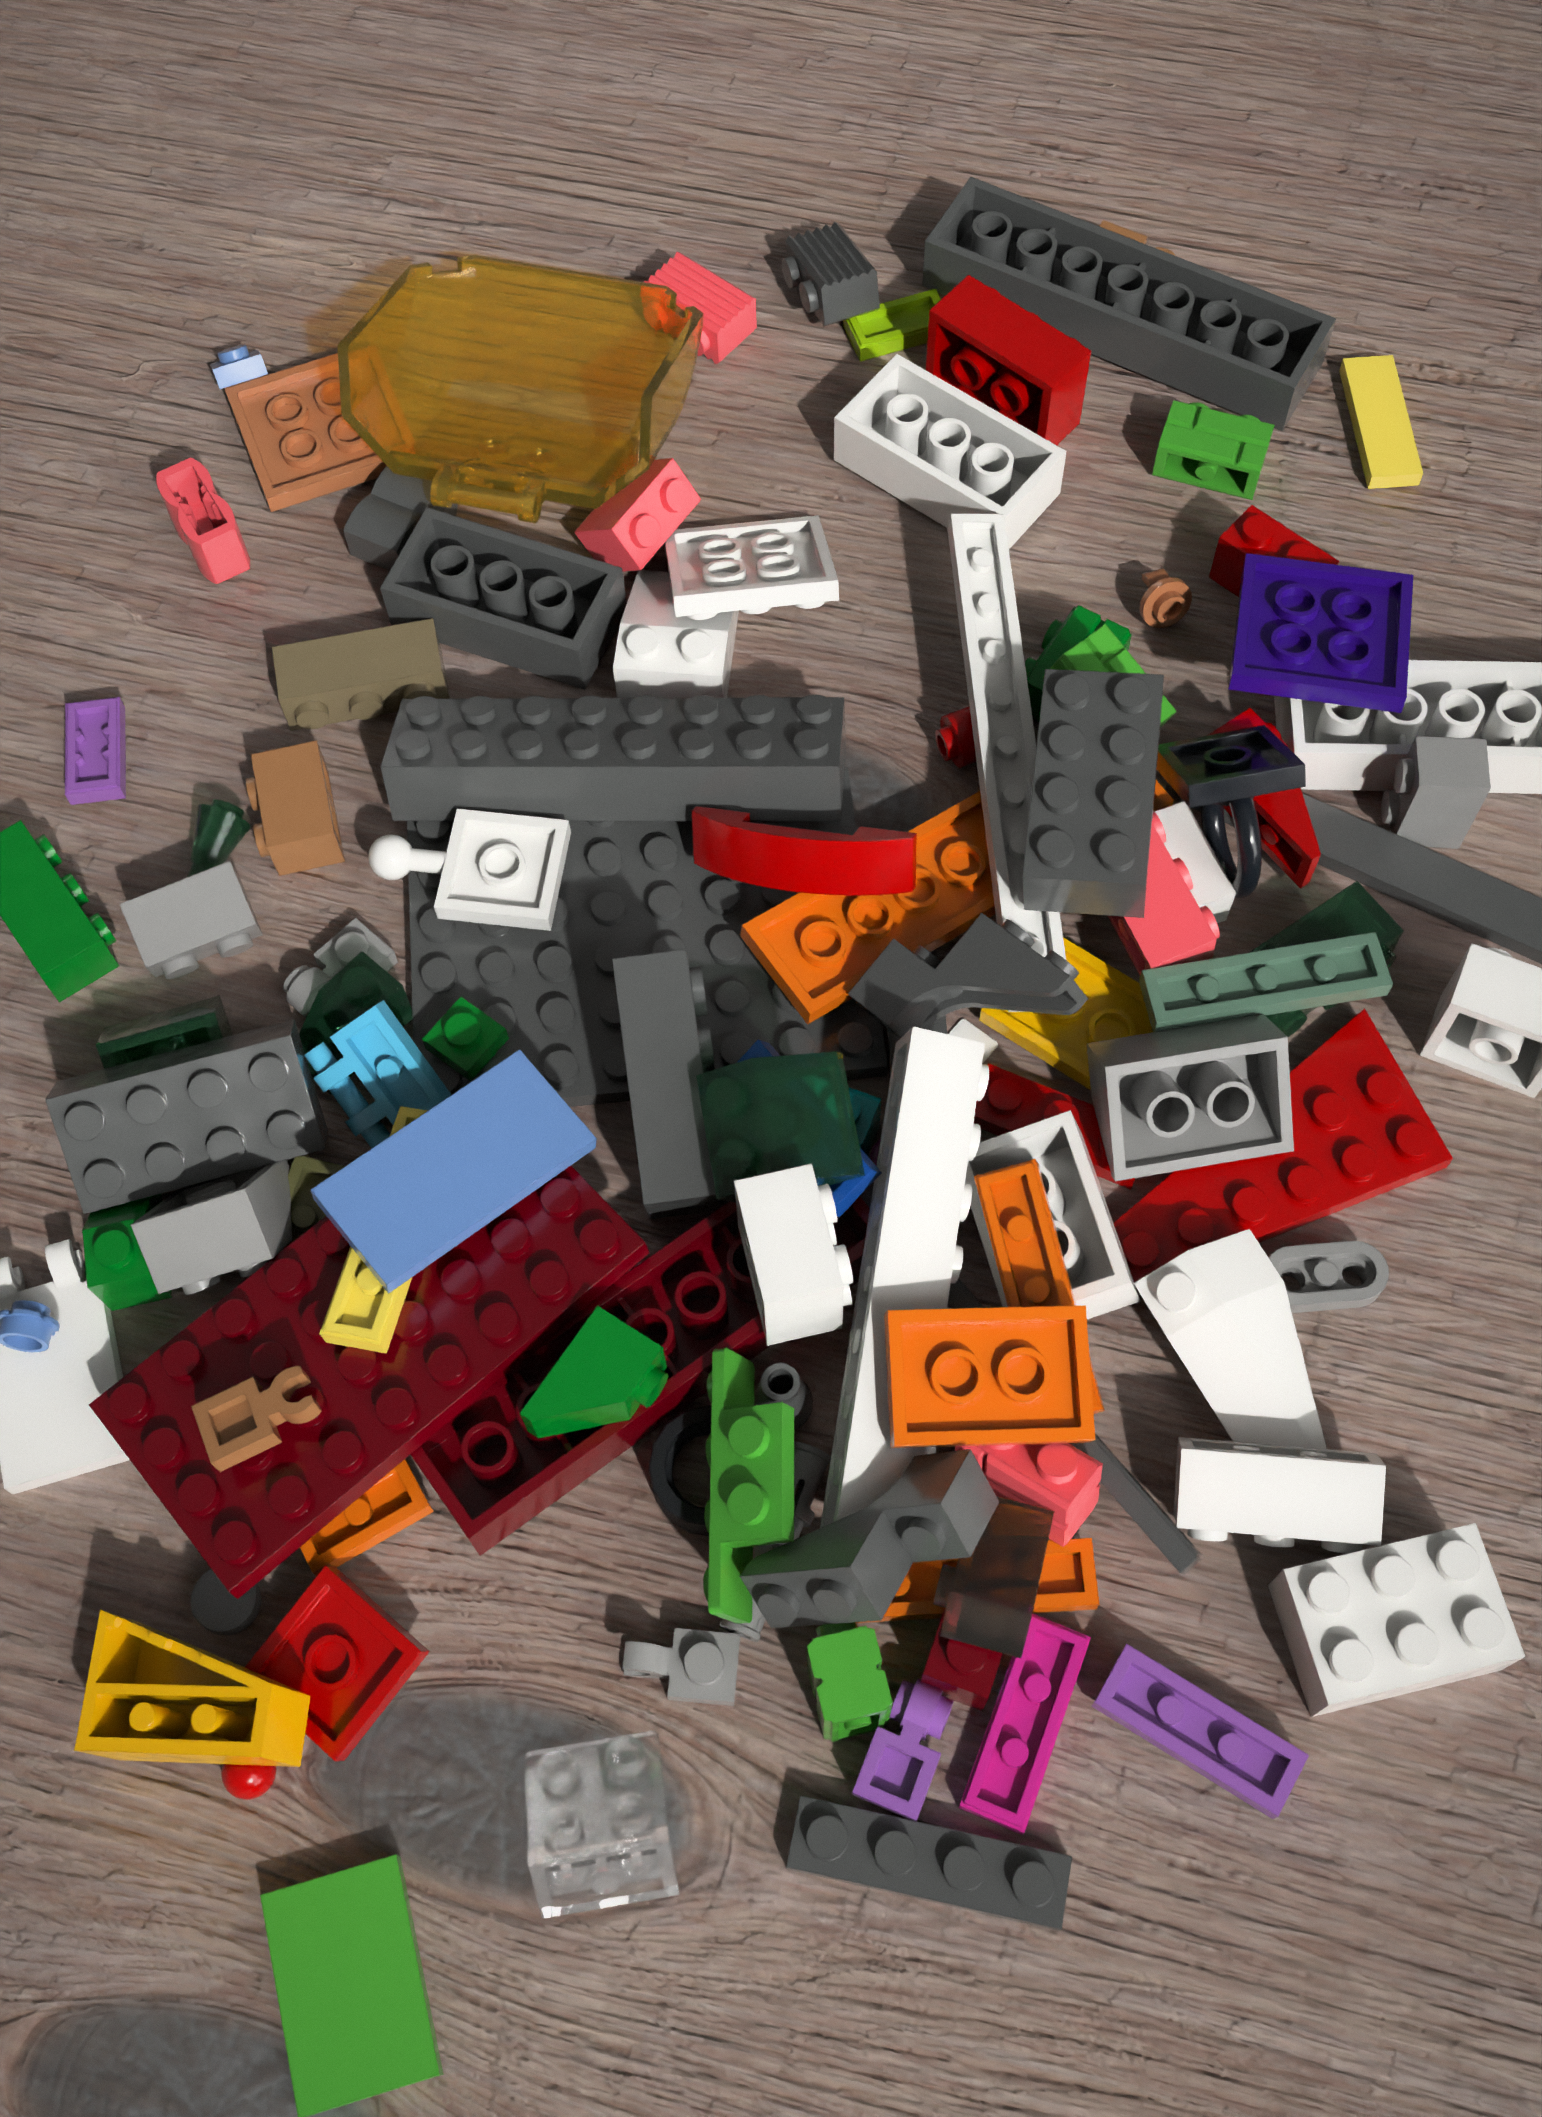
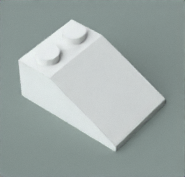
(670, 653)

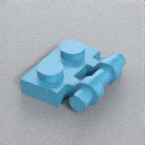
(386, 1064)

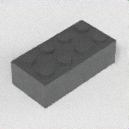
(507, 597)
(1093, 793)
(662, 1057)
(187, 1116)

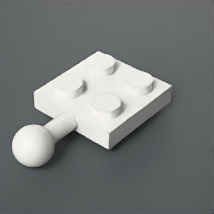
(493, 871)

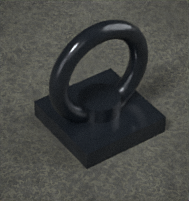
(1230, 772)

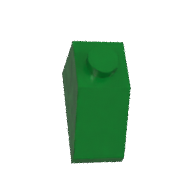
(114, 1259)
(597, 1379)

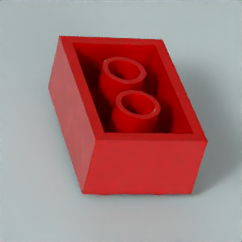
(1008, 359)

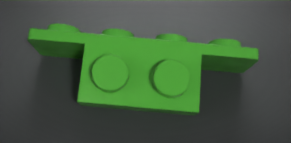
(749, 1482)

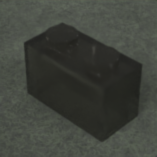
(995, 1589)

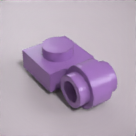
(899, 1767)

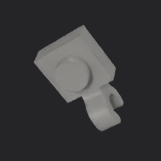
(698, 1665)

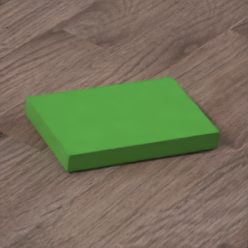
(350, 1986)

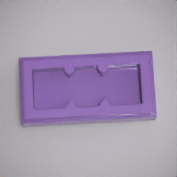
(95, 751)

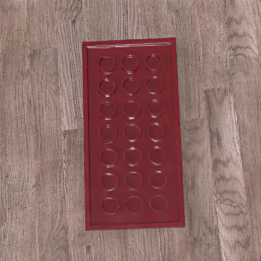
(454, 1339)

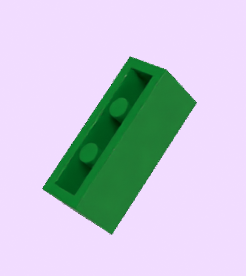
(48, 915)

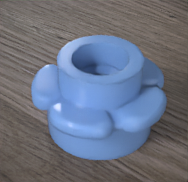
(27, 1326)

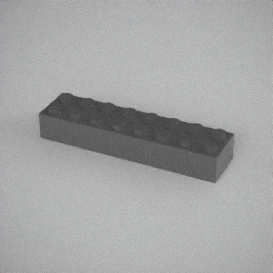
(1133, 302)
(617, 757)

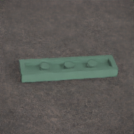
(1265, 982)

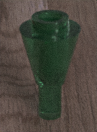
(216, 834)

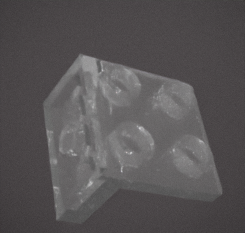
(598, 1825)

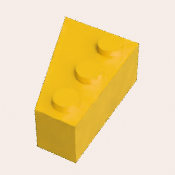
(182, 1704)

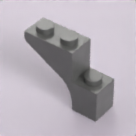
(984, 969)
(860, 1561)

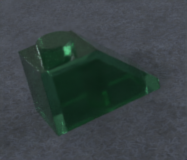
(348, 996)

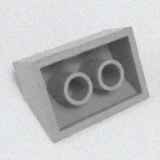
(1192, 1096)

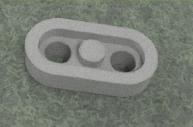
(1320, 1274)

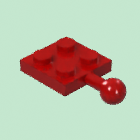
(341, 1655)

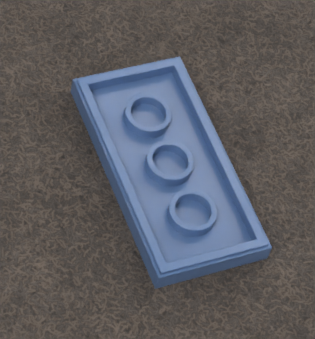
(453, 1170)

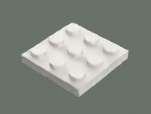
(750, 567)

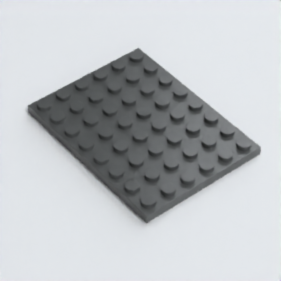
(619, 896)

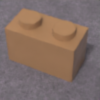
(295, 808)

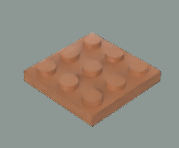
(299, 434)

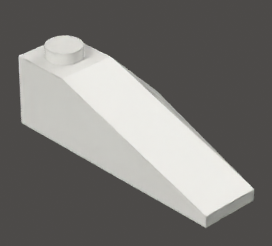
(1237, 1339)

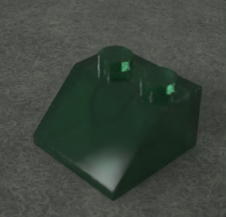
(779, 1117)

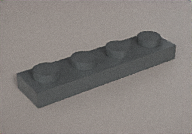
(930, 1863)

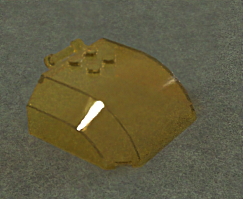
(518, 381)

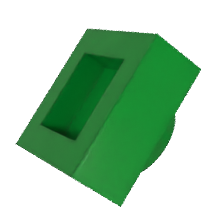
(465, 1038)

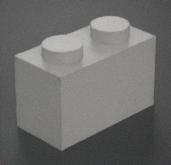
(1437, 790)
(192, 921)

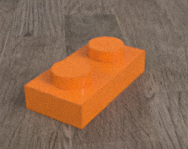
(372, 1518)

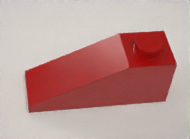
(1282, 817)

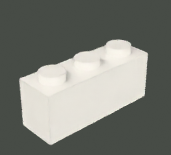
(1279, 1494)

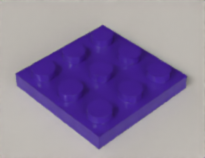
(1322, 633)

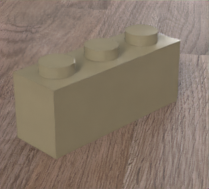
(358, 674)

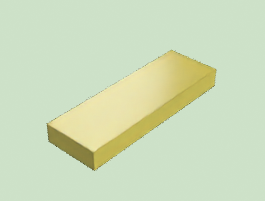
(1380, 422)

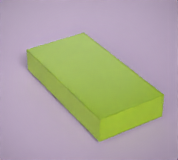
(892, 327)

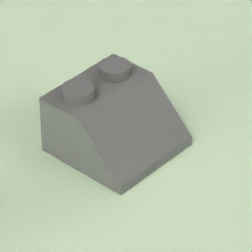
(217, 1228)

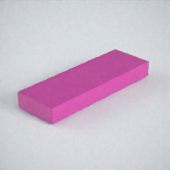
(1024, 1725)

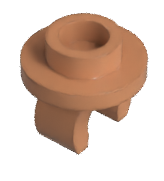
(1165, 599)

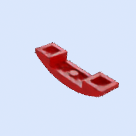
(804, 859)

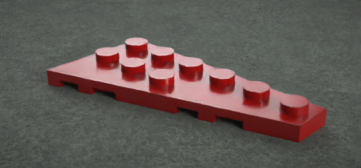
(1352, 1138)

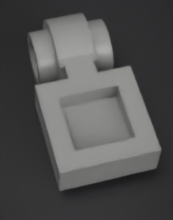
(333, 956)

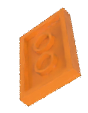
(988, 1376)

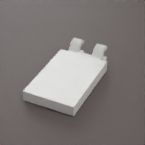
(47, 1394)

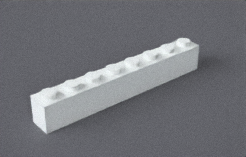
(907, 1247)

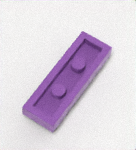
(1200, 1731)

